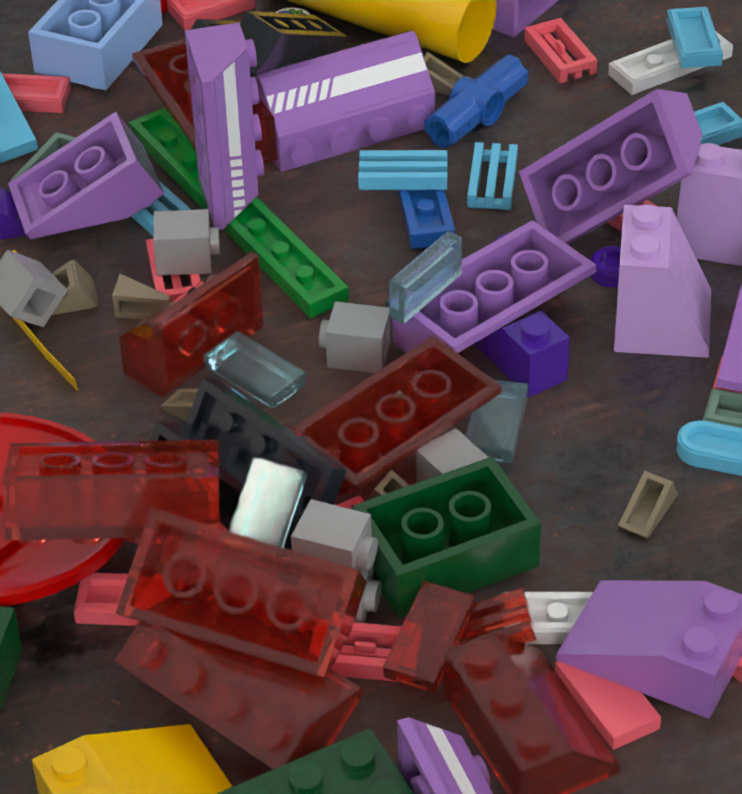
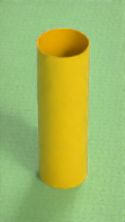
(442, 26)

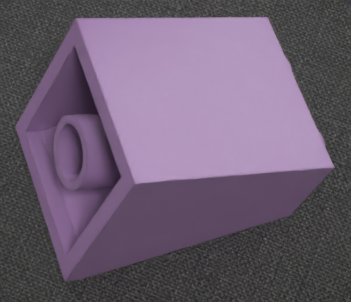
(713, 205)
(660, 288)

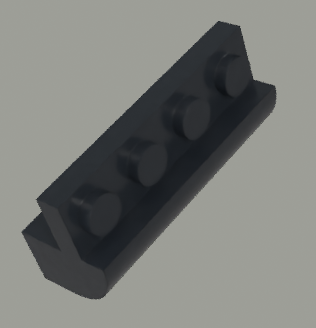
(283, 38)
(248, 433)

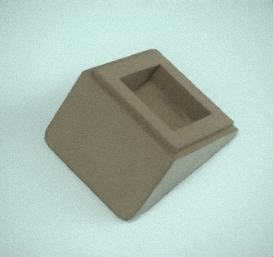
(80, 288)

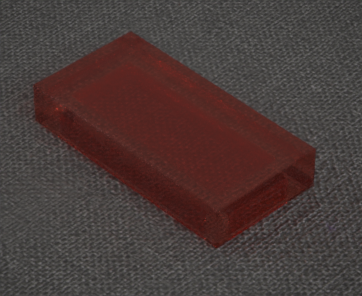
(428, 630)

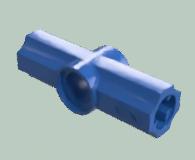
(476, 101)

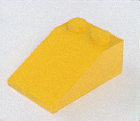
(131, 763)

